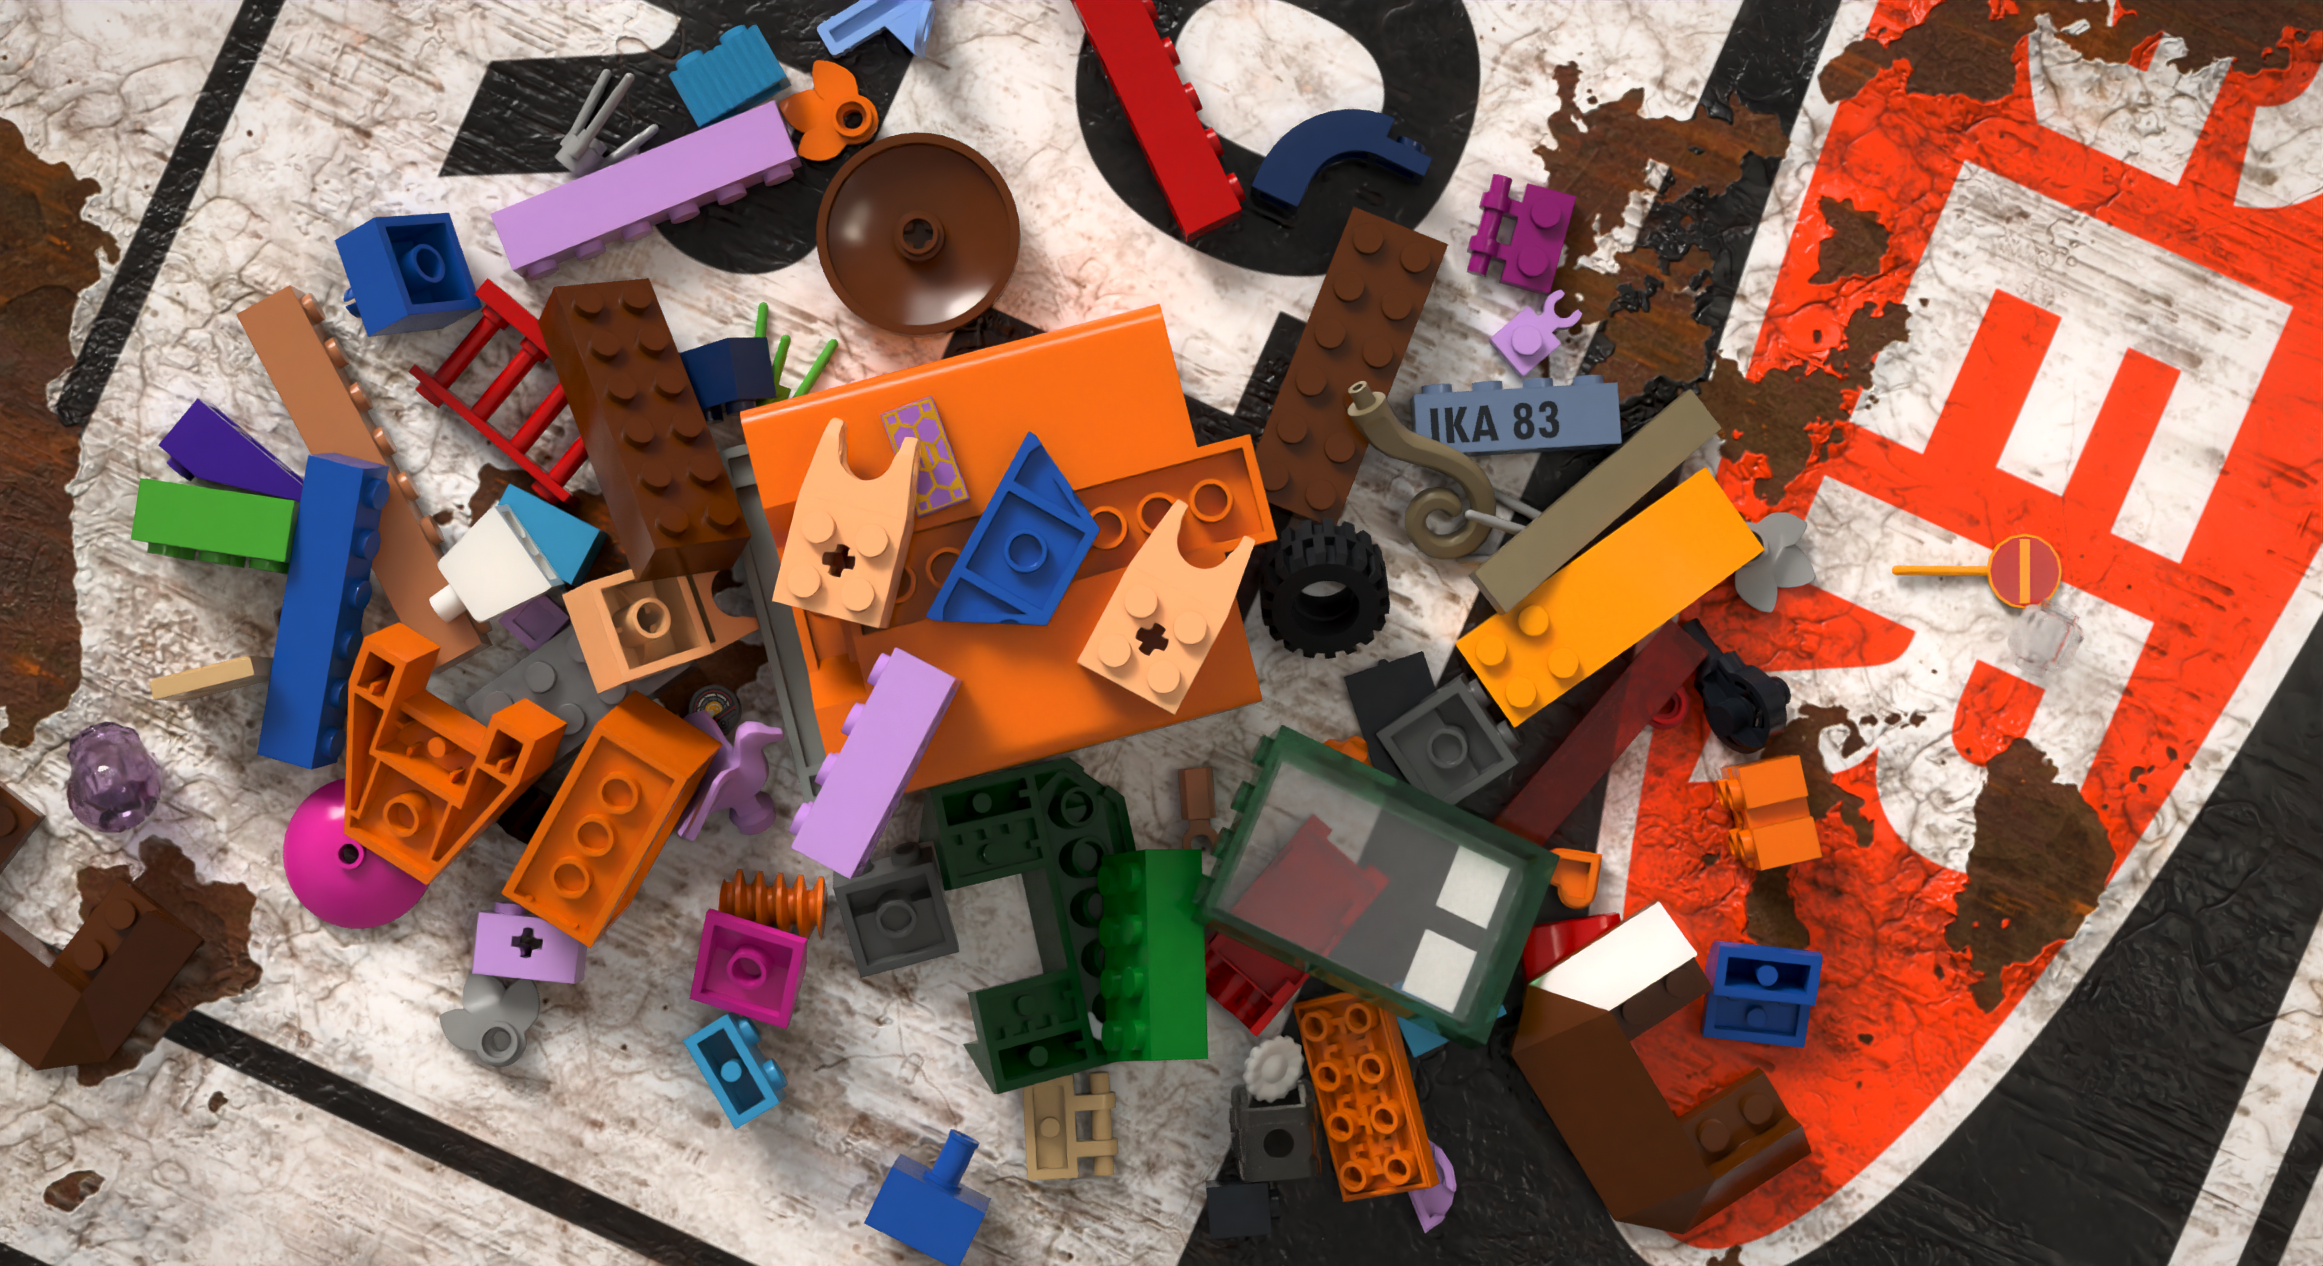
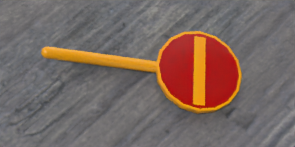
(2018, 570)

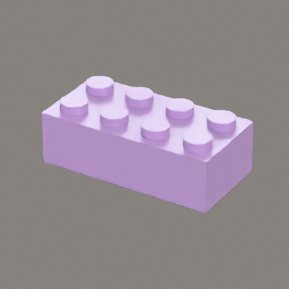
(875, 762)

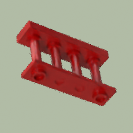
(499, 313)

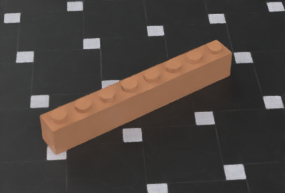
(335, 418)

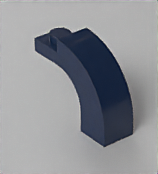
(1329, 140)

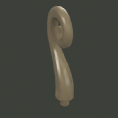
(1384, 431)

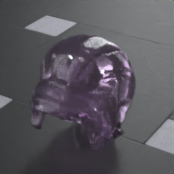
(111, 778)

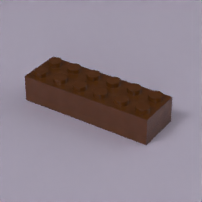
(1350, 337)
(643, 429)

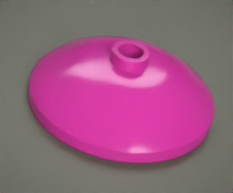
(330, 887)

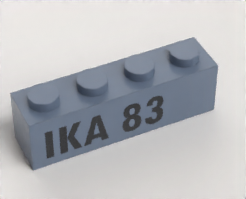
(1520, 419)

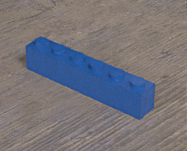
(323, 609)

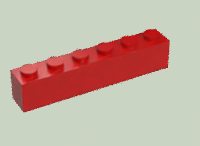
(1162, 113)

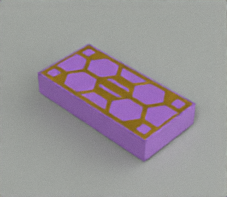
(939, 475)

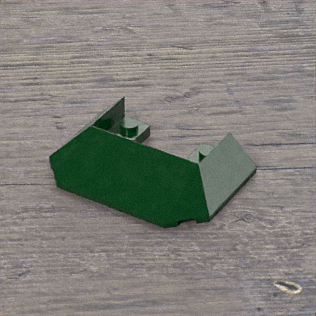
(1053, 830)

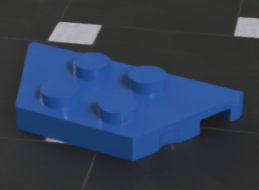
(1021, 548)

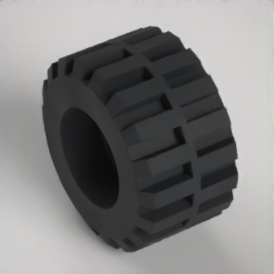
(1329, 621)

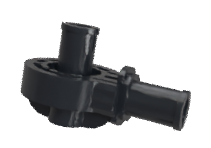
(1738, 696)

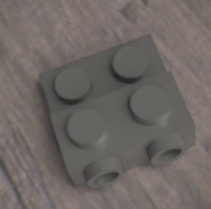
(1452, 741)
(896, 911)

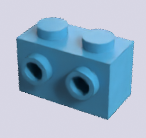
(736, 1068)

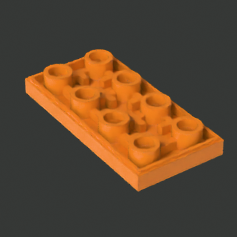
(1365, 1096)

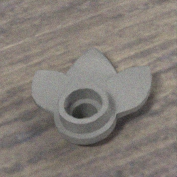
(1778, 566)
(490, 1009)

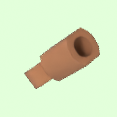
(1197, 803)

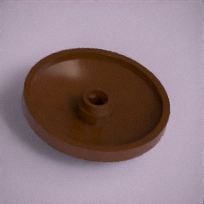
(918, 235)

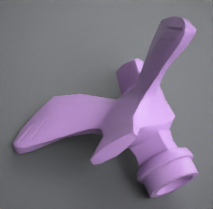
(733, 779)

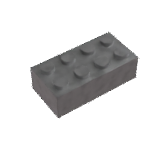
(561, 684)

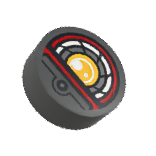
(721, 705)

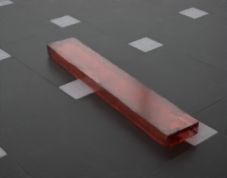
(1602, 734)

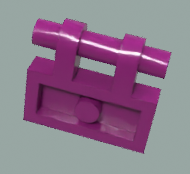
(1536, 237)

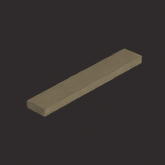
(1594, 502)

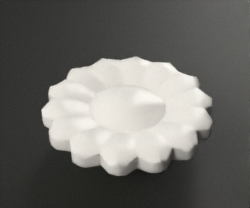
(1273, 1068)

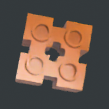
(1768, 812)

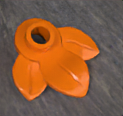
(823, 111)

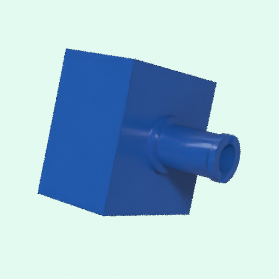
(407, 274)
(931, 1205)

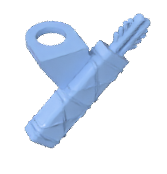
(906, 19)

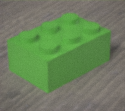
(216, 523)

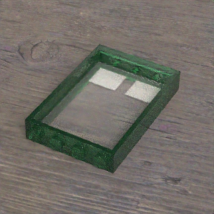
(1374, 887)

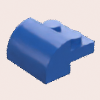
(1759, 993)

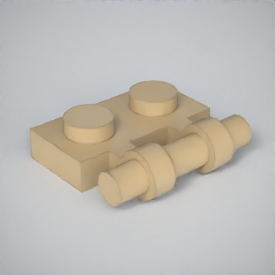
(1052, 1129)

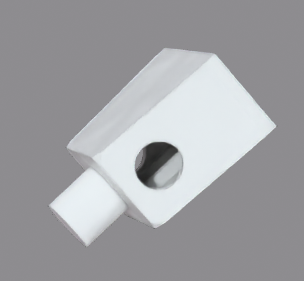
(493, 569)

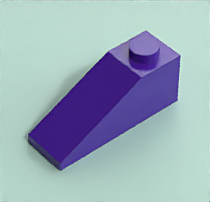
(220, 451)

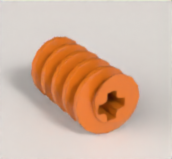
(776, 902)

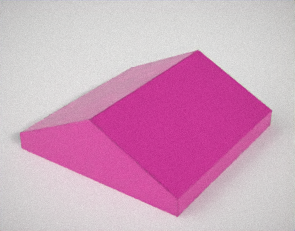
(749, 968)

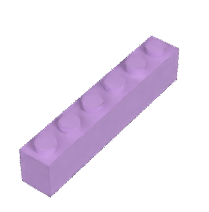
(647, 191)

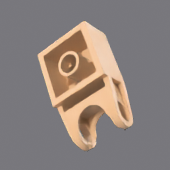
(844, 511)
(1177, 597)
(649, 625)

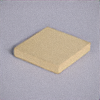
(212, 679)

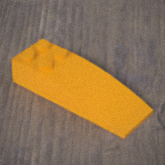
(1610, 597)

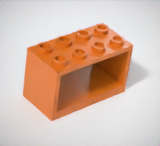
(611, 818)

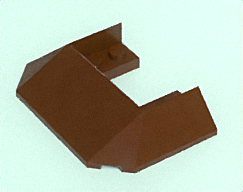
(104, 980)
(1607, 1106)

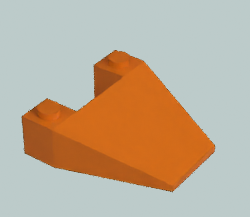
(423, 771)

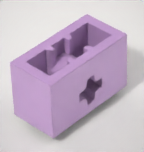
(503, 954)

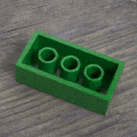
(1152, 956)

